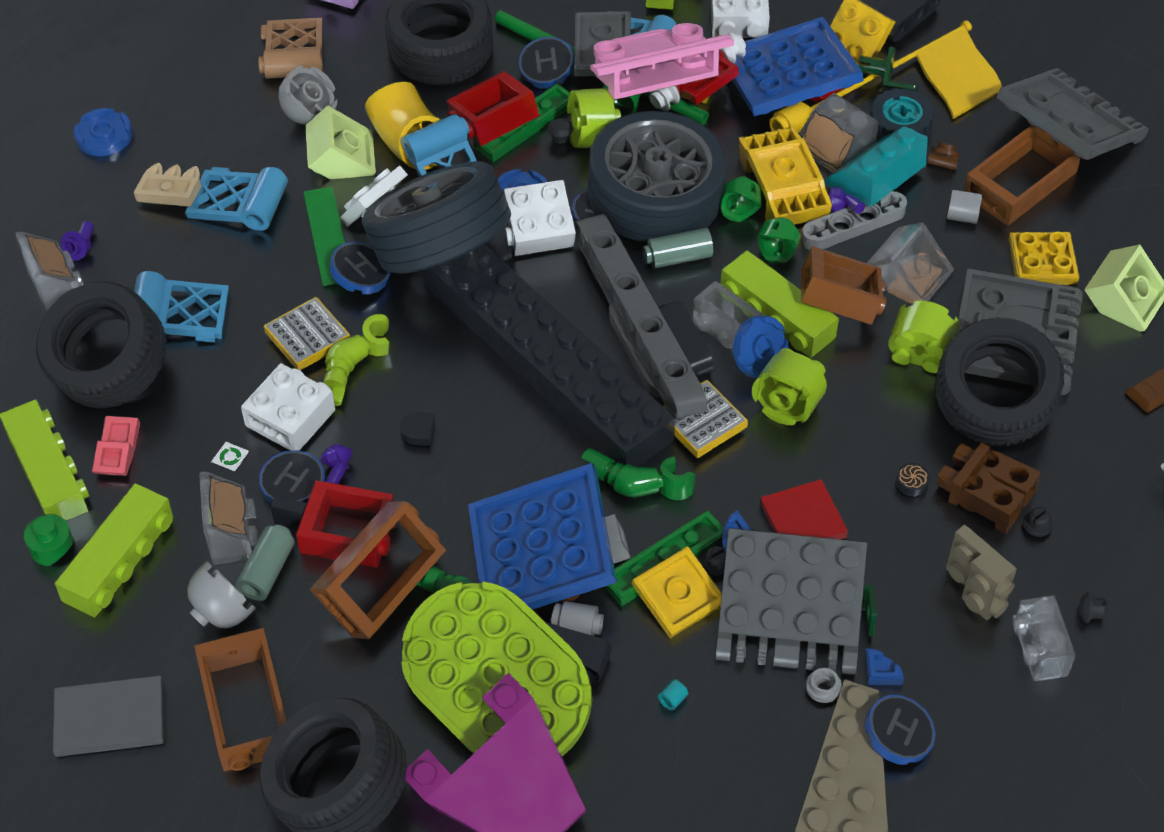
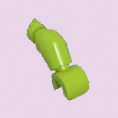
(348, 352)

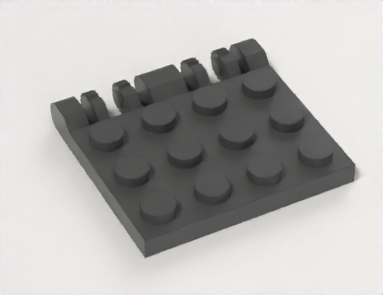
(1071, 114)
(1036, 303)
(794, 594)

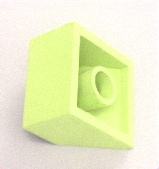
(339, 146)
(1127, 287)

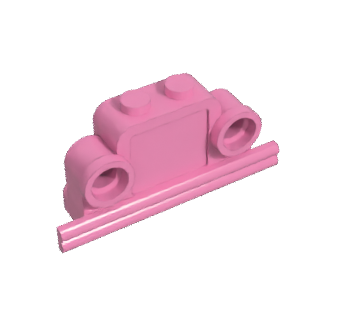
(657, 59)

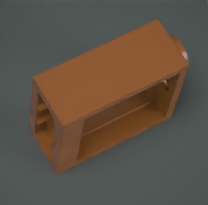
(842, 285)

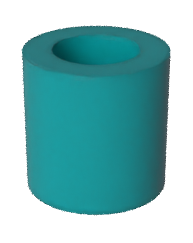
(672, 694)

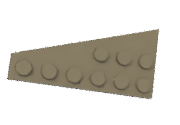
(849, 775)

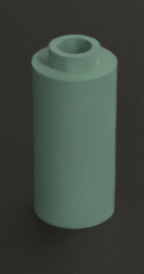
(678, 248)
(265, 562)

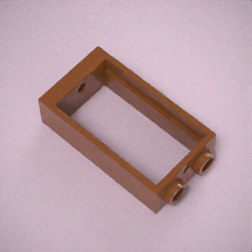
(1003, 203)
(341, 605)
(229, 653)

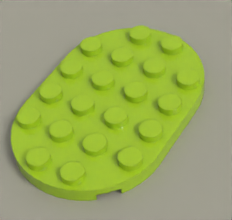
(473, 637)

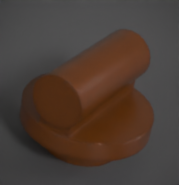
(944, 156)

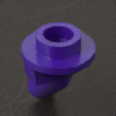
(842, 200)
(78, 242)
(337, 458)

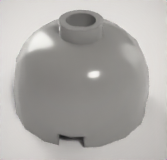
(305, 94)
(216, 599)

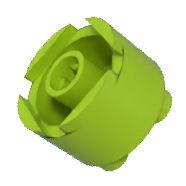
(590, 114)
(922, 334)
(790, 387)

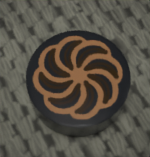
(912, 479)

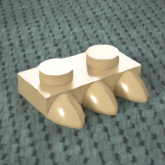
(170, 187)

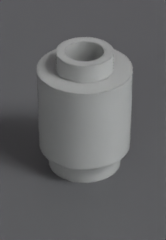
(578, 617)

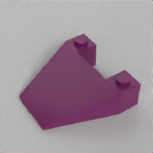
(511, 780)

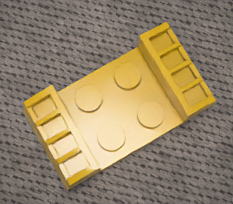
(785, 175)

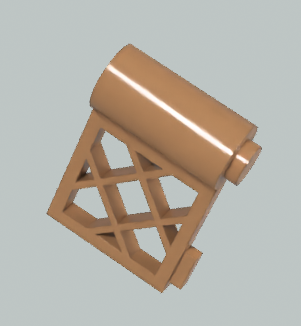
(279, 62)

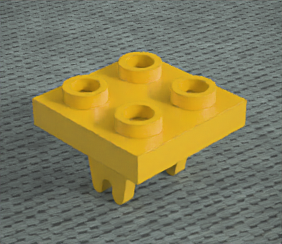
(861, 29)

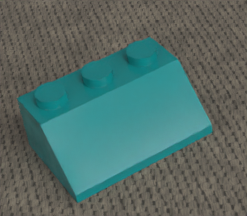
(882, 166)

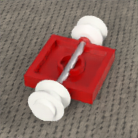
(701, 89)

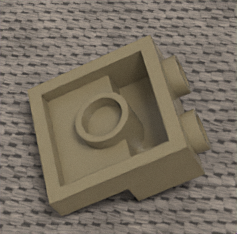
(982, 571)

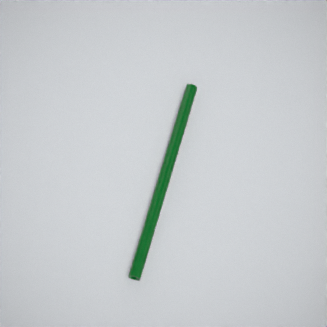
(533, 33)

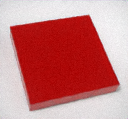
(804, 512)

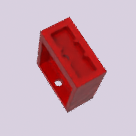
(516, 110)
(326, 545)

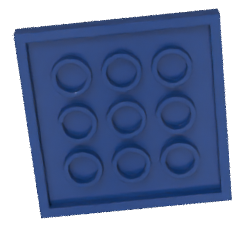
(794, 66)
(544, 538)

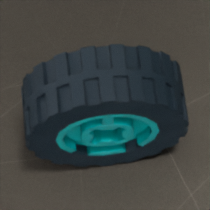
(900, 109)

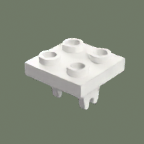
(370, 194)

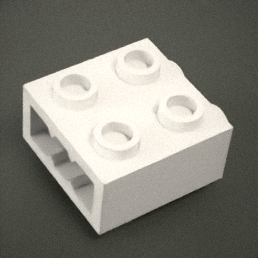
(740, 17)
(539, 218)
(288, 407)

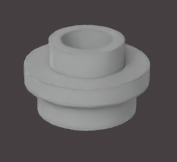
(826, 677)

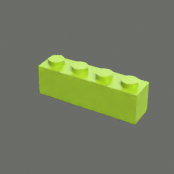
(774, 296)
(43, 460)
(114, 550)

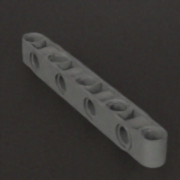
(640, 317)

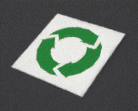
(230, 456)

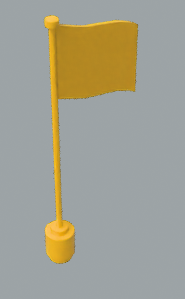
(948, 63)

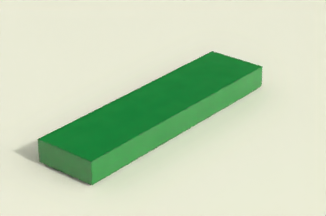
(550, 106)
(325, 228)
(698, 534)

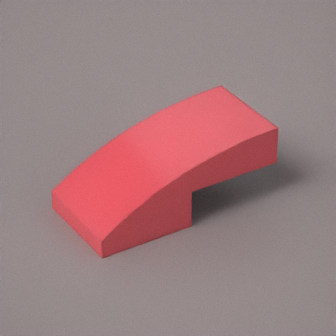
(117, 446)

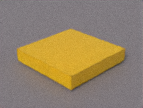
(678, 592)

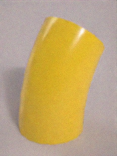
(396, 113)

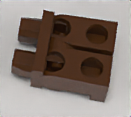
(989, 484)

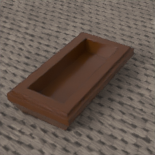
(1148, 392)

